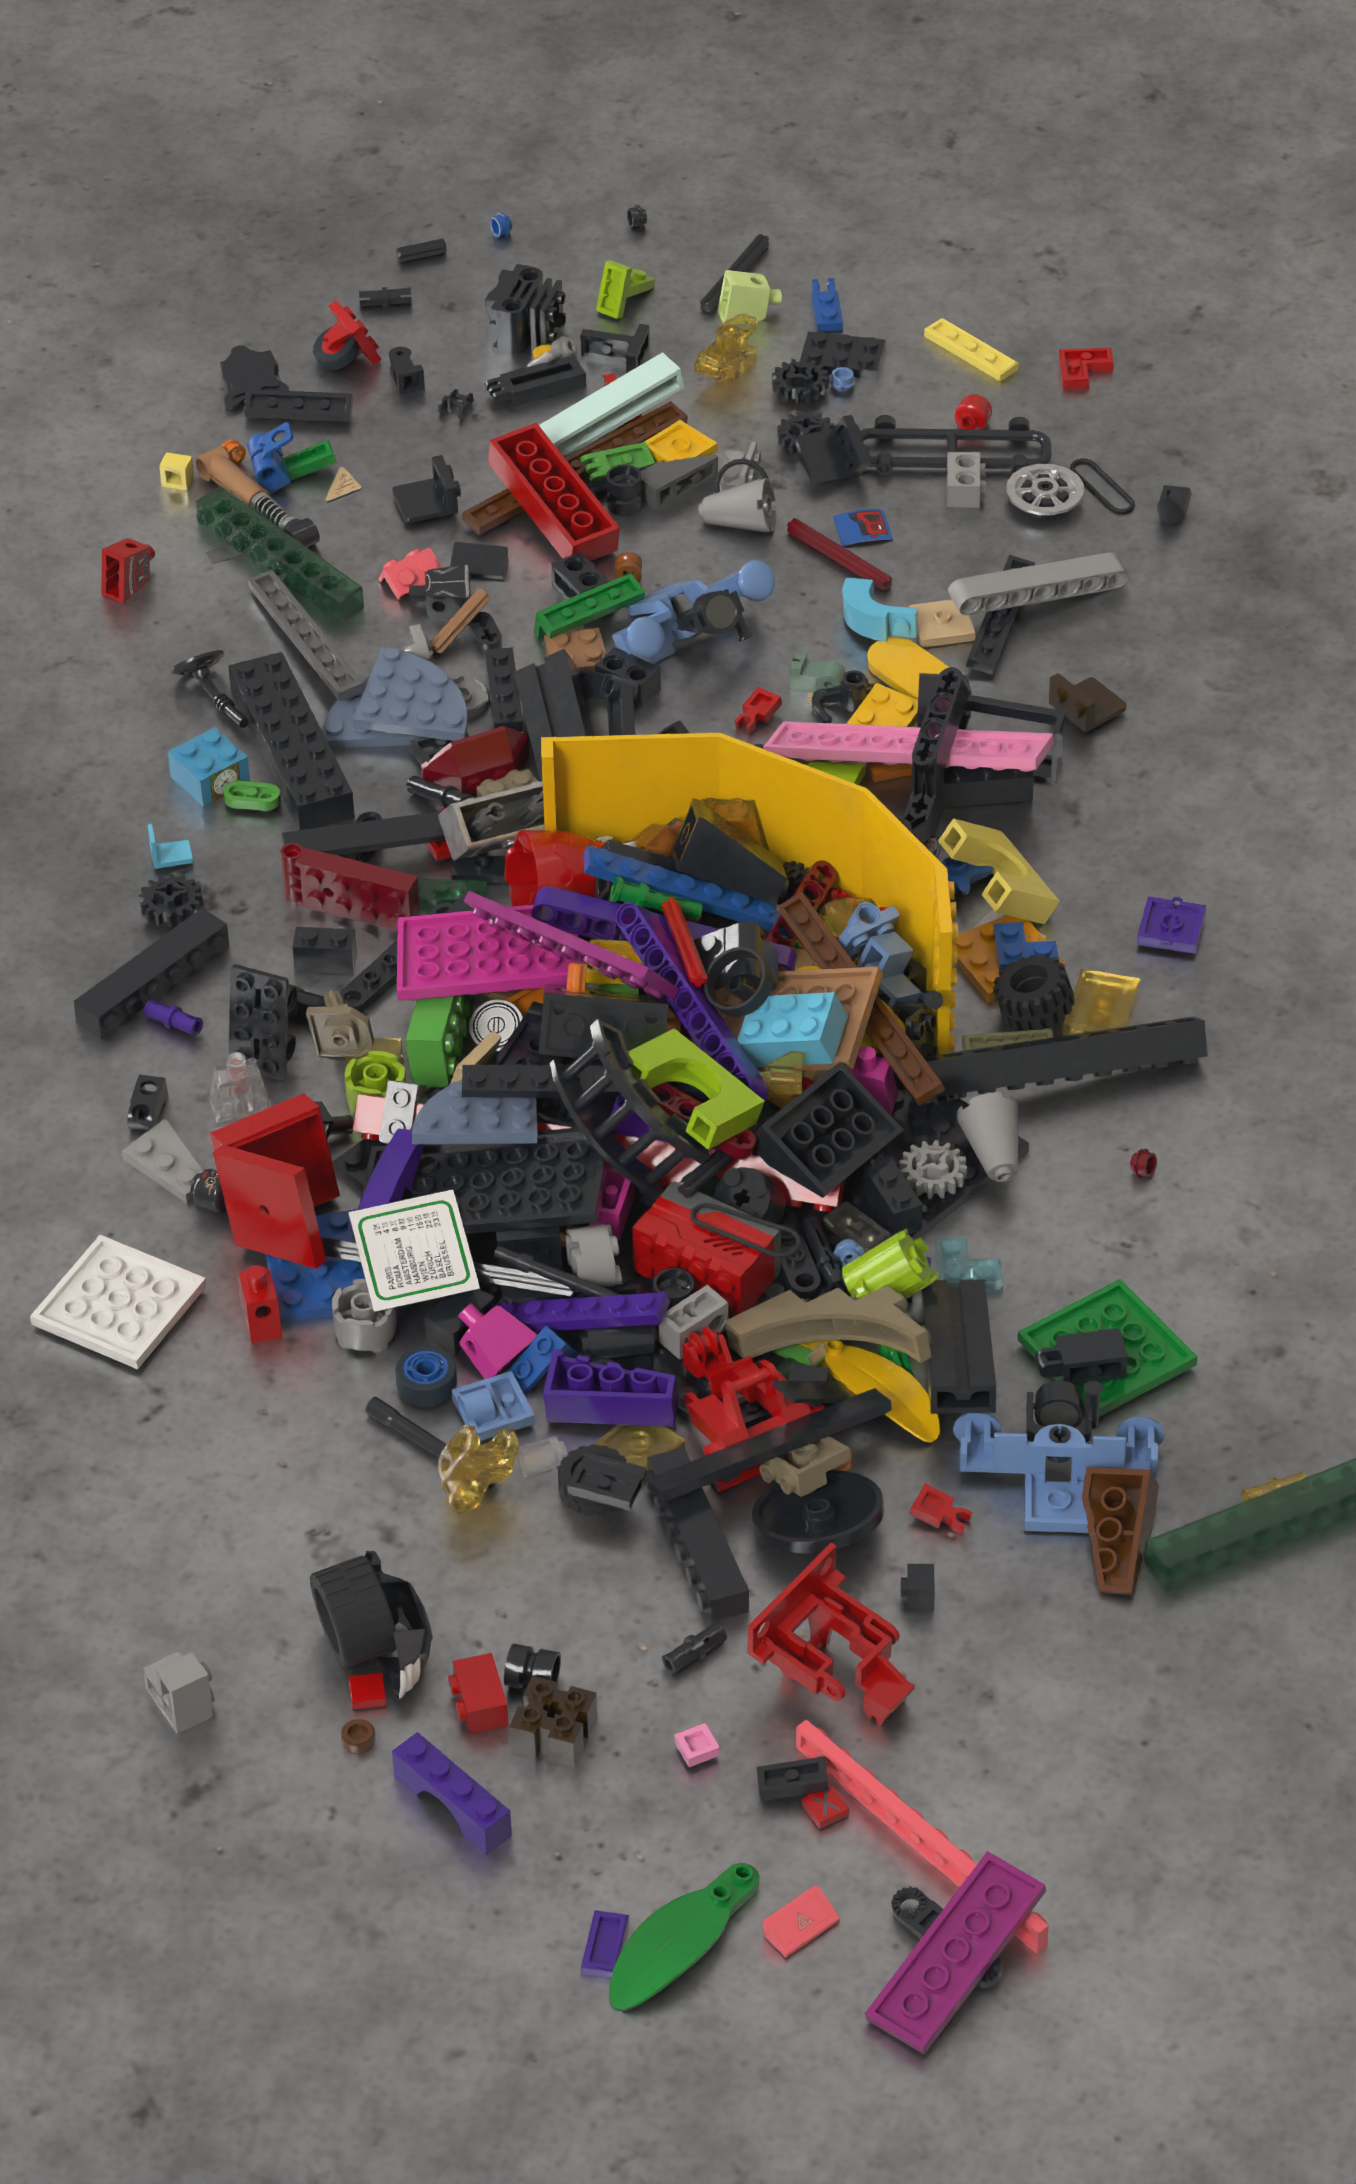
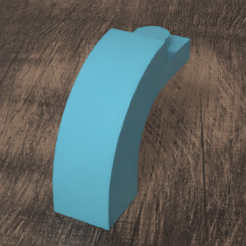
(872, 618)

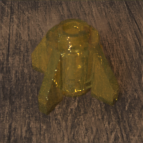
(783, 1079)

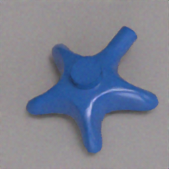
(964, 874)

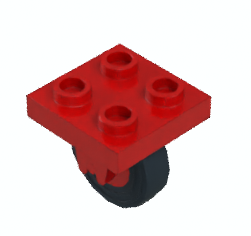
(344, 341)

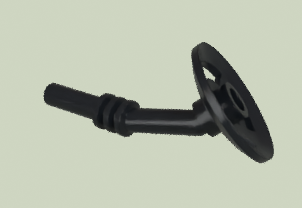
(200, 669)

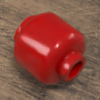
(973, 412)

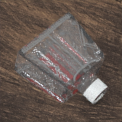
(237, 1089)

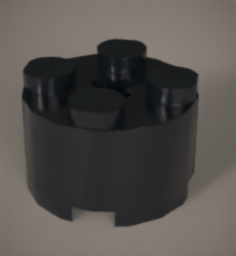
(752, 1193)

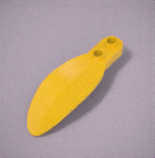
(866, 1370)

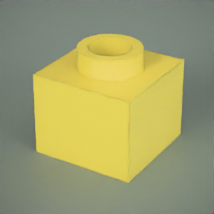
(176, 471)

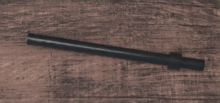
(931, 998)
(527, 1263)

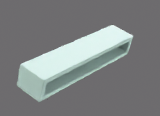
(614, 405)

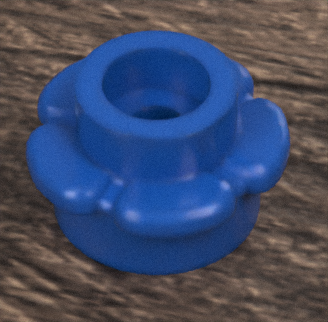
(501, 225)

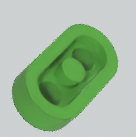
(252, 795)

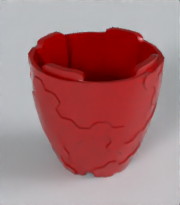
(549, 860)

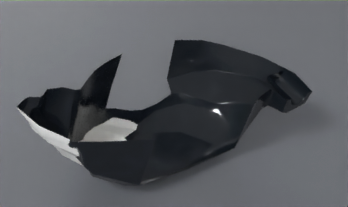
(411, 1645)

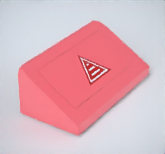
(800, 1921)

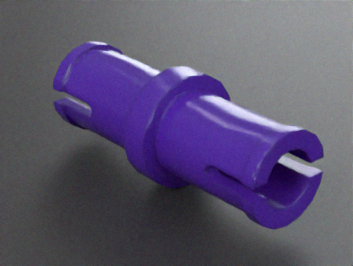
(173, 1017)

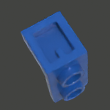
(537, 1356)

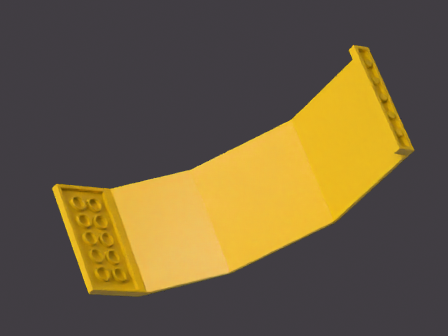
(807, 816)

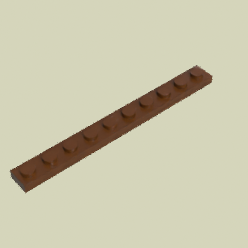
(505, 506)
(881, 1026)

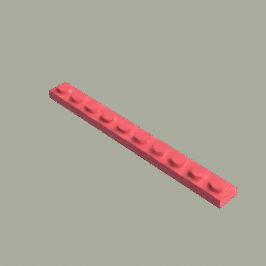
(903, 1820)

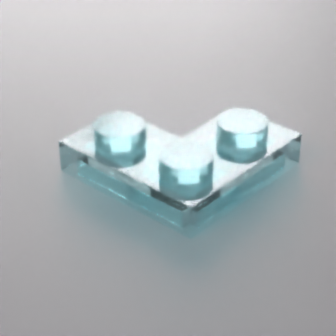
(955, 1264)

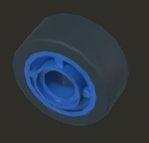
(426, 1376)

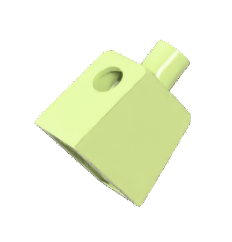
(746, 294)

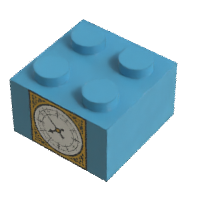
(207, 765)

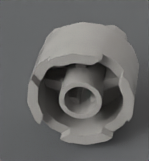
(592, 1254)
(357, 1323)

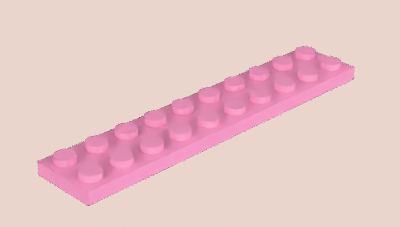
(896, 744)

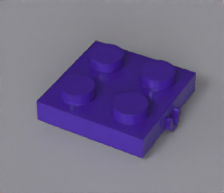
(1171, 925)

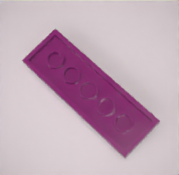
(955, 1952)

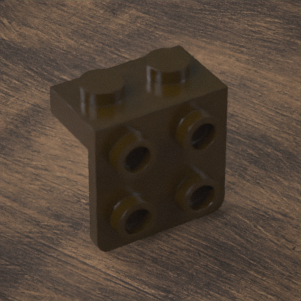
(1085, 703)

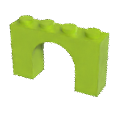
(731, 1103)

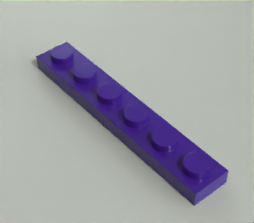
(591, 1311)

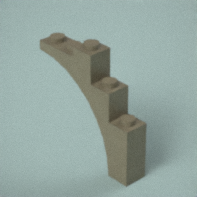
(832, 1316)

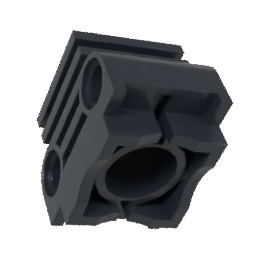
(524, 310)

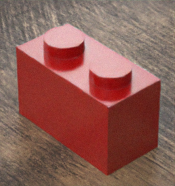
(479, 1693)

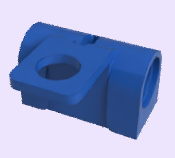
(268, 458)

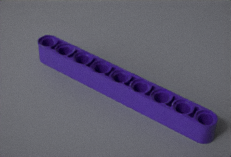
(597, 920)
(690, 1002)

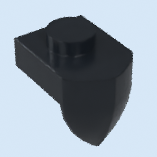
(1173, 503)

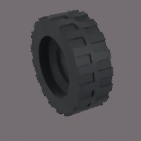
(566, 1471)

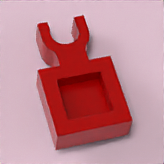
(757, 707)
(936, 1507)

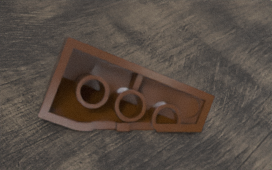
(1119, 1519)

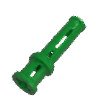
(645, 897)

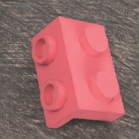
(408, 571)

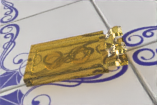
(1101, 1002)

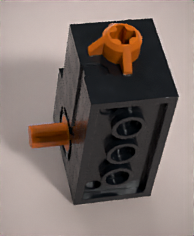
(573, 1009)

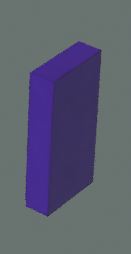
(604, 1943)

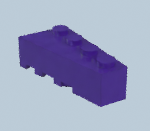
(608, 1393)

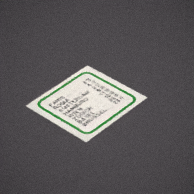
(413, 1250)

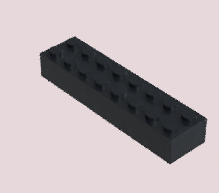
(291, 741)

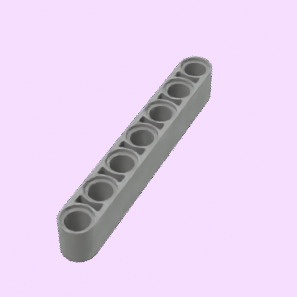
(1038, 583)

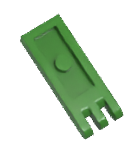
(602, 461)

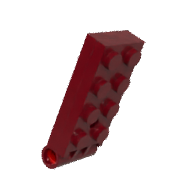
(348, 887)

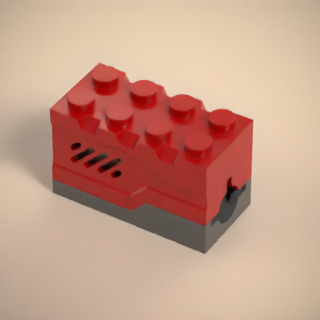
(670, 1239)

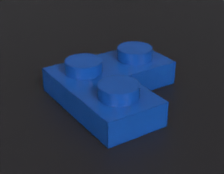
(1011, 944)

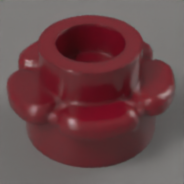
(1143, 1163)

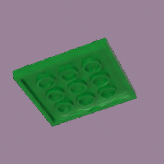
(1151, 1346)

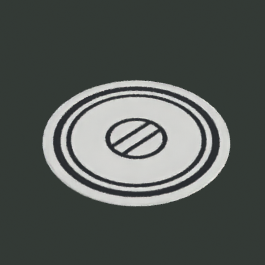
(497, 1017)

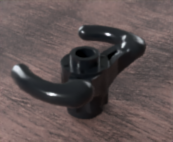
(849, 694)

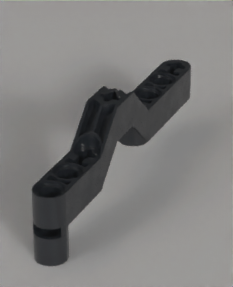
(932, 753)

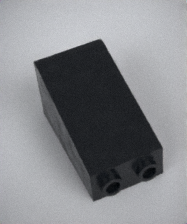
(727, 856)

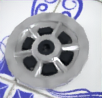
(1045, 489)

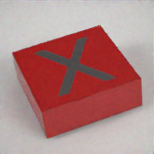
(825, 1807)

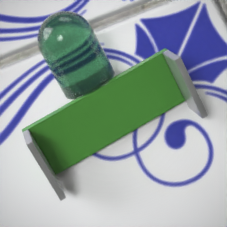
(799, 1354)

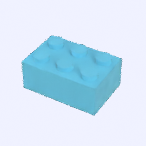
(794, 1023)

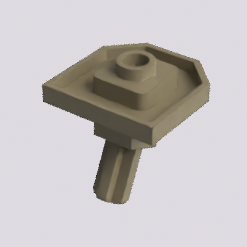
(339, 1028)

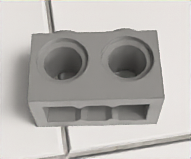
(965, 479)
(690, 1315)

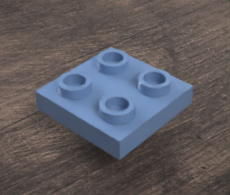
(858, 932)
(493, 1405)

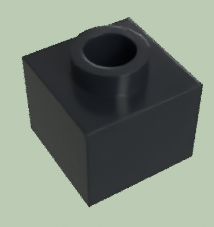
(919, 1587)

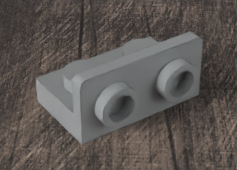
(741, 473)

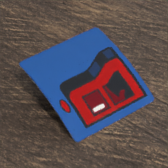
(862, 526)

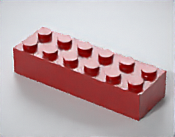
(553, 493)

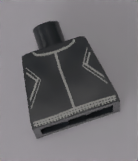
(443, 591)

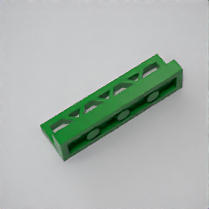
(588, 606)

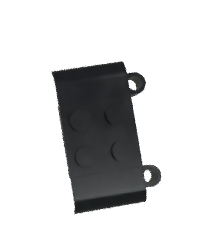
(744, 974)

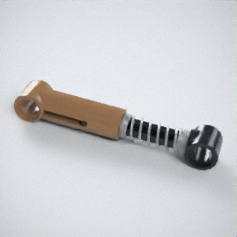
(218, 467)

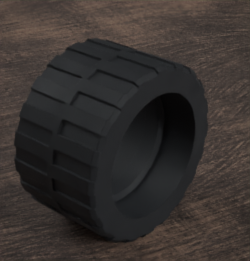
(353, 1611)

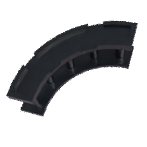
(639, 1098)

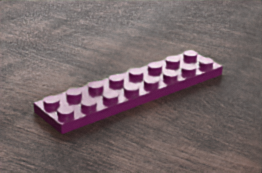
(570, 947)

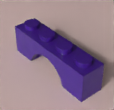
(478, 1812)

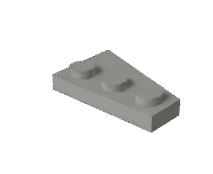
(164, 1159)

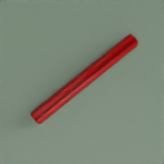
(684, 942)

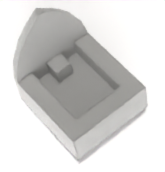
(419, 643)

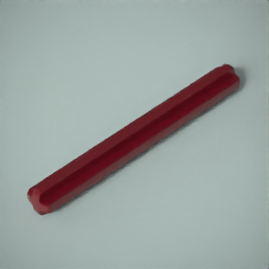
(839, 554)

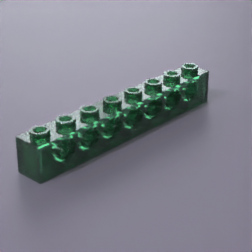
(278, 551)

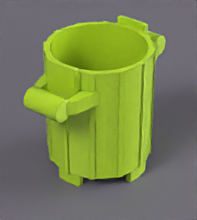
(894, 1263)

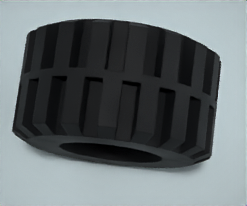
(1034, 993)

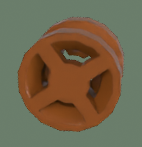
(628, 563)

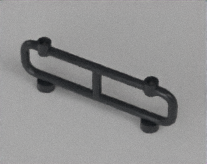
(1017, 431)

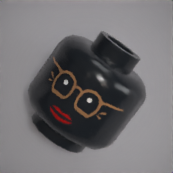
(208, 1191)

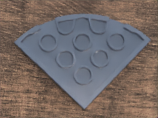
(411, 699)
(340, 729)
(474, 1120)

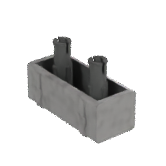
(492, 820)

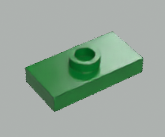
(310, 460)

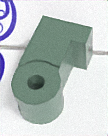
(814, 675)

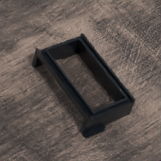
(1051, 765)

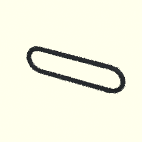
(1109, 479)

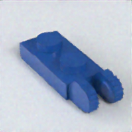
(826, 307)

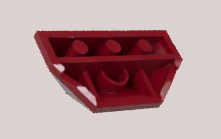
(478, 758)

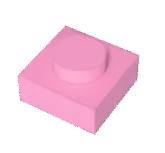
(697, 1745)

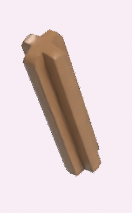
(459, 621)

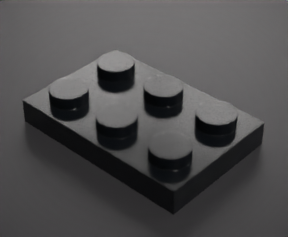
(852, 352)

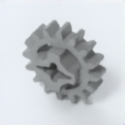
(933, 1169)

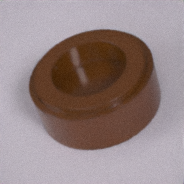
(358, 1736)

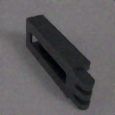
(537, 381)

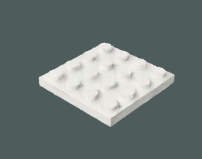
(118, 1301)

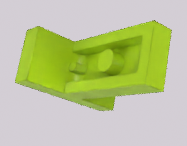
(618, 284)

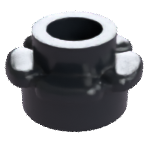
(636, 217)

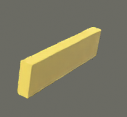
(971, 349)

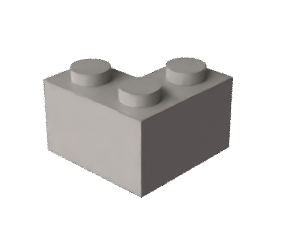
(181, 1689)

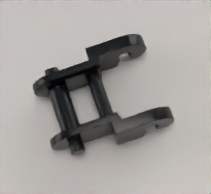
(450, 400)

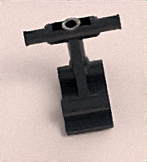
(260, 1017)

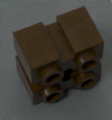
(553, 1722)

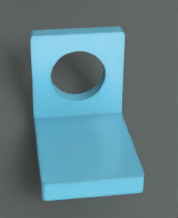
(169, 853)

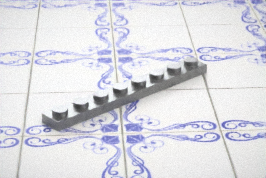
(306, 635)

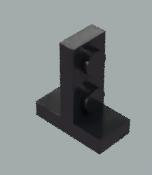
(617, 346)

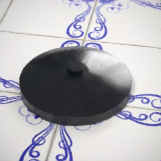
(835, 1513)

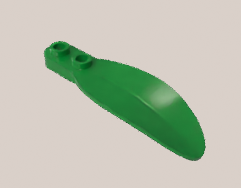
(678, 1936)

